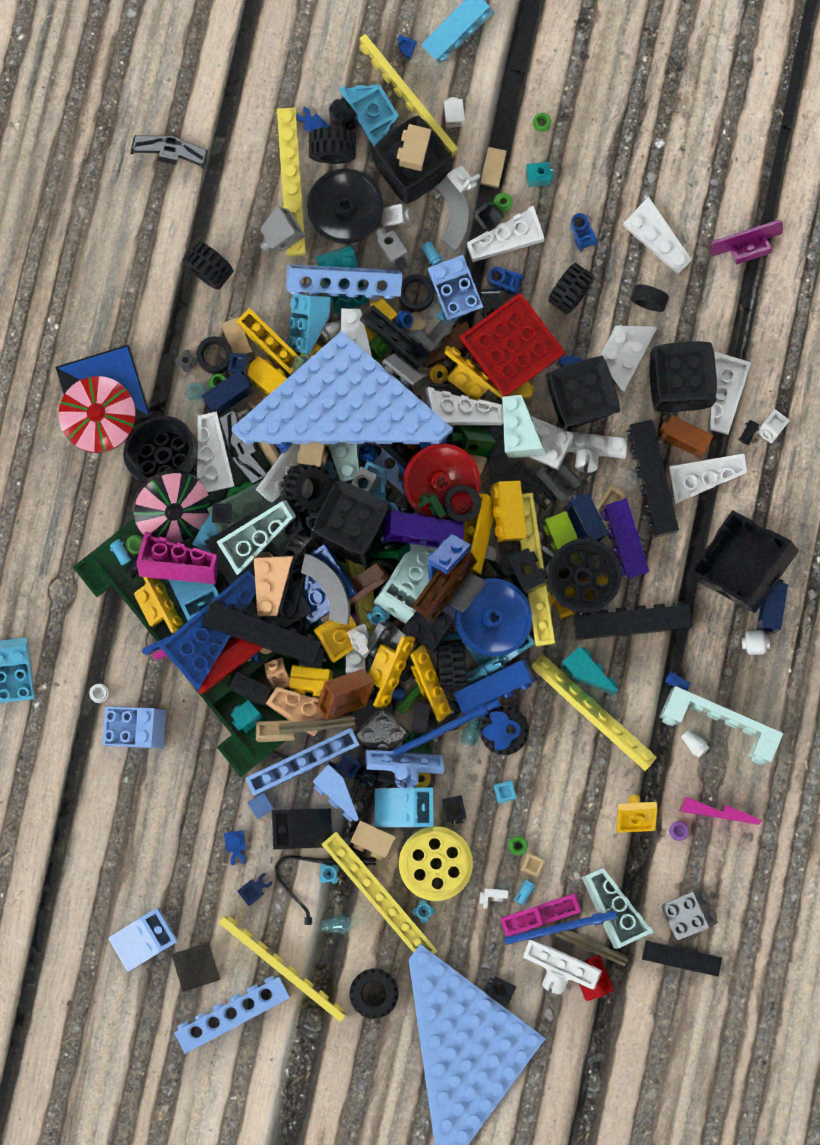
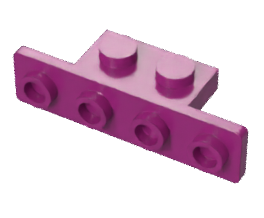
(748, 243)

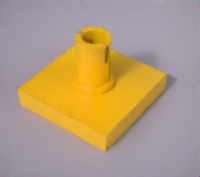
(335, 638)
(636, 816)

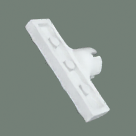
(591, 446)
(561, 967)

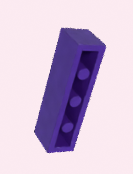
(420, 529)
(625, 538)

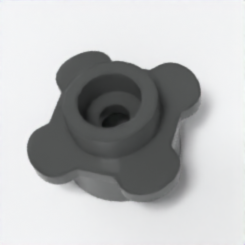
(191, 361)

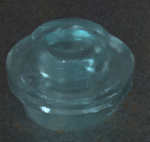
(195, 385)

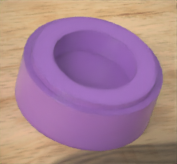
(678, 831)

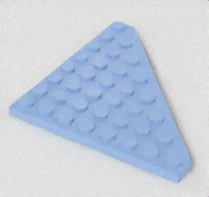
(342, 399)
(467, 1048)

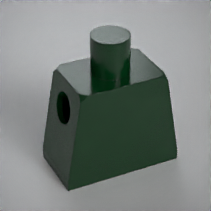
(473, 439)

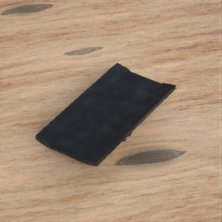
(303, 608)

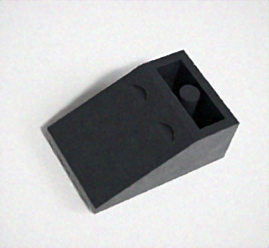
(301, 828)

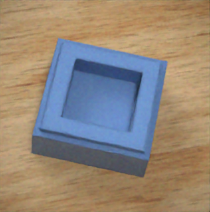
(260, 805)

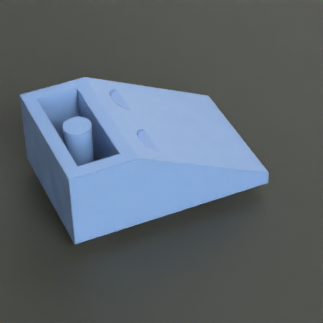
(454, 287)
(134, 727)
(334, 786)
(143, 939)

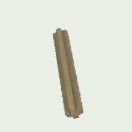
(318, 724)
(593, 947)

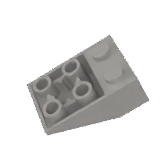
(404, 372)

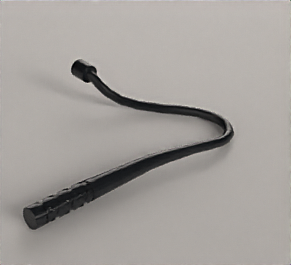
(308, 920)

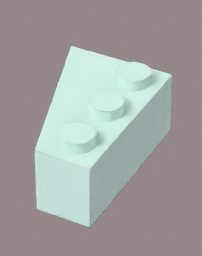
(519, 429)

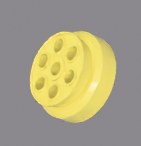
(409, 865)

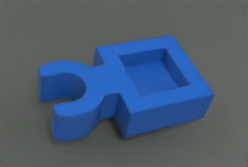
(311, 122)
(235, 843)

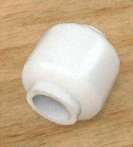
(756, 642)

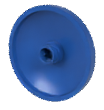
(495, 620)

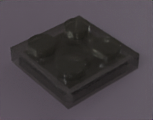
(382, 732)
(196, 966)

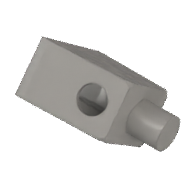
(280, 230)
(392, 249)

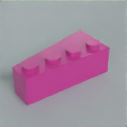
(175, 561)

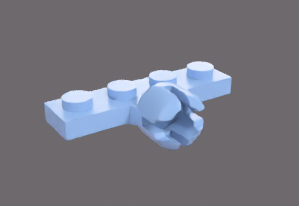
(405, 765)

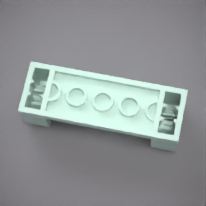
(407, 581)
(766, 737)

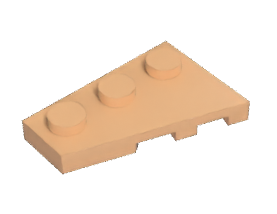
(270, 583)
(295, 706)

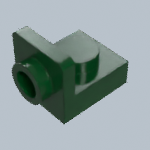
(434, 507)
(425, 748)

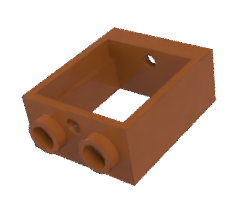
(685, 436)
(345, 694)

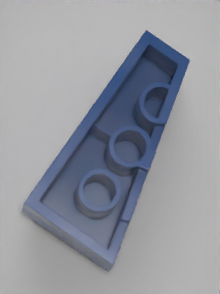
(496, 686)

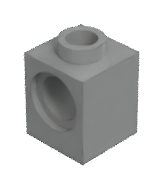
(364, 474)

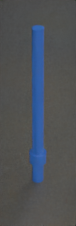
(480, 710)
(596, 919)

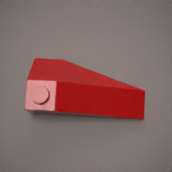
(232, 656)

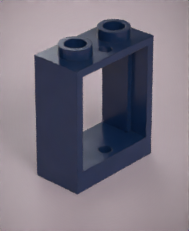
(227, 393)
(585, 518)
(772, 609)

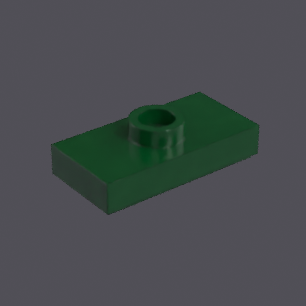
(390, 550)

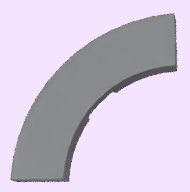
(458, 214)
(332, 586)

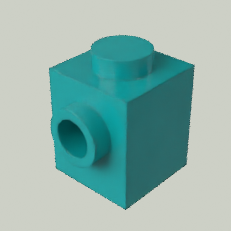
(539, 174)
(246, 716)

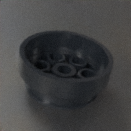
(148, 438)
(608, 567)

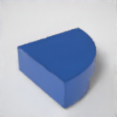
(406, 46)
(568, 360)

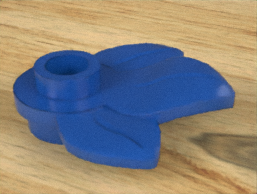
(498, 730)

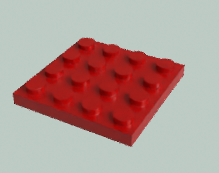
(512, 345)

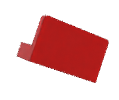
(604, 984)

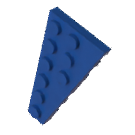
(197, 647)

